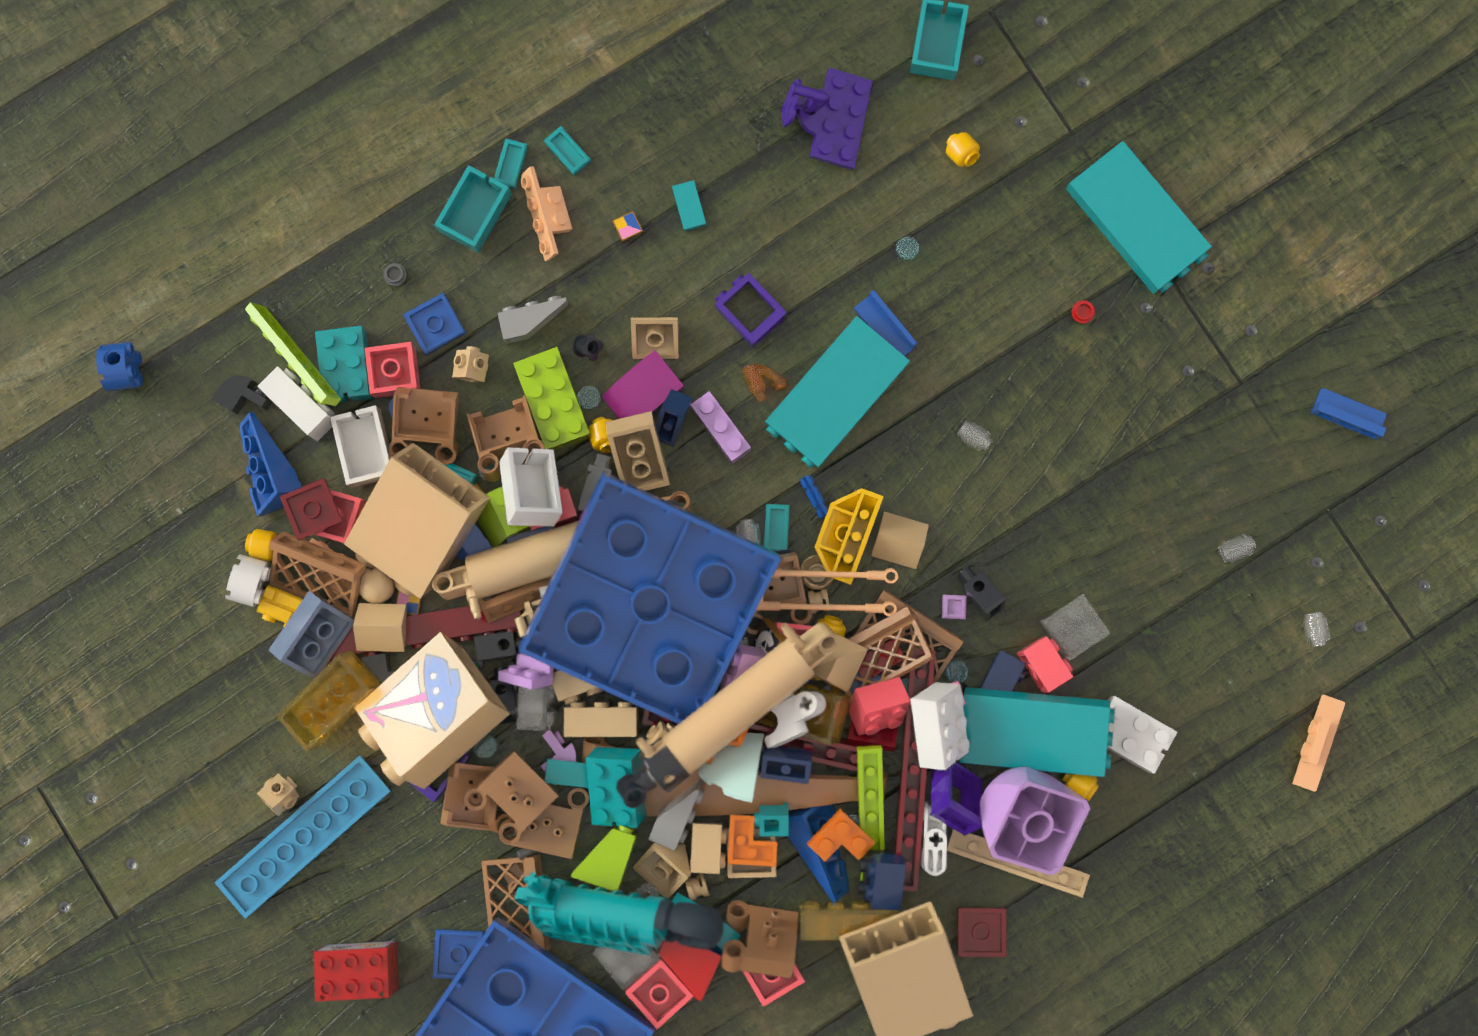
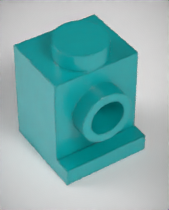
(773, 820)

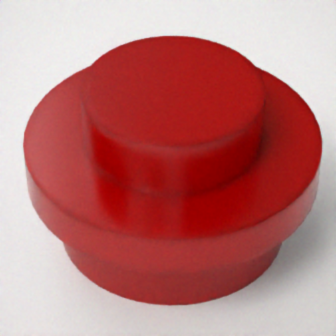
(1083, 312)

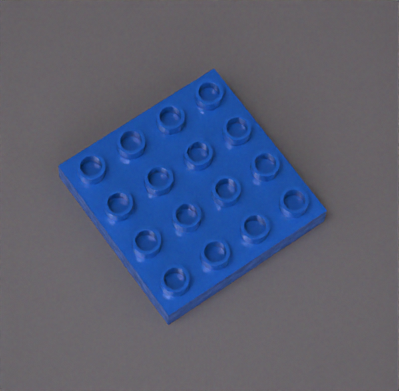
(648, 600)
(526, 991)

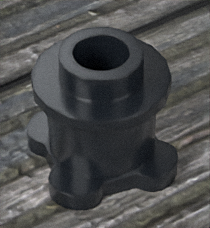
(587, 345)

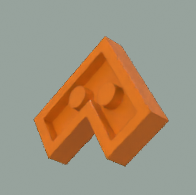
(837, 832)
(744, 849)

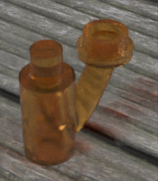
(752, 375)

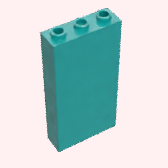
(1139, 218)
(836, 393)
(1038, 731)

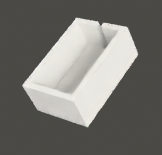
(297, 402)
(361, 445)
(531, 488)
(940, 725)
(1138, 736)

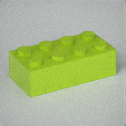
(552, 399)

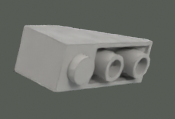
(524, 322)
(674, 816)

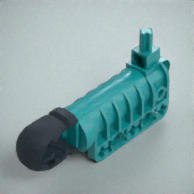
(615, 918)

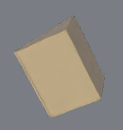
(657, 335)
(900, 540)
(380, 627)

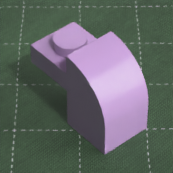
(556, 742)

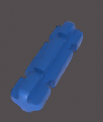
(814, 496)

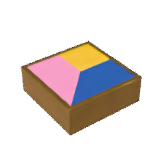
(627, 226)
(413, 603)

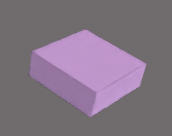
(954, 606)

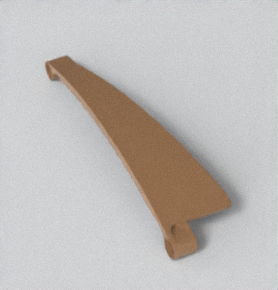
(819, 792)

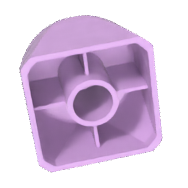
(1031, 819)

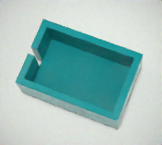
(939, 39)
(473, 209)
(344, 361)
(604, 769)

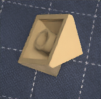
(841, 665)
(664, 868)

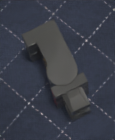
(602, 463)

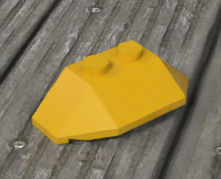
(847, 531)

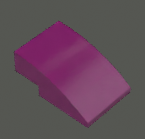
(642, 388)

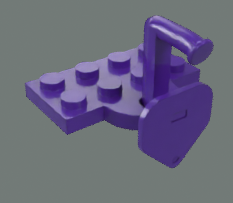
(831, 115)

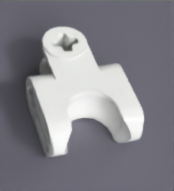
(792, 716)
(933, 854)

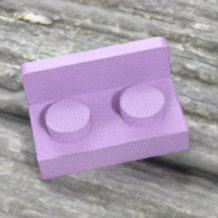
(527, 673)

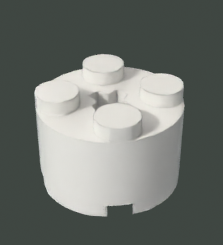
(247, 581)

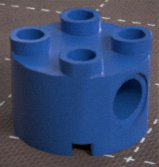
(119, 366)

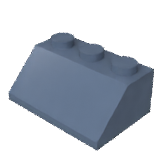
(311, 635)

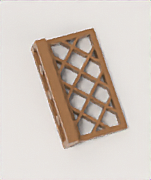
(318, 559)
(511, 601)
(927, 626)
(883, 631)
(530, 864)

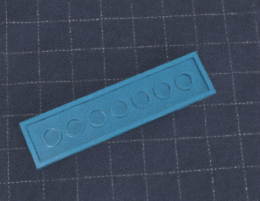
(303, 836)

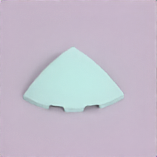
(735, 768)

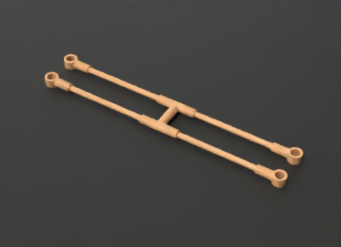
(868, 608)

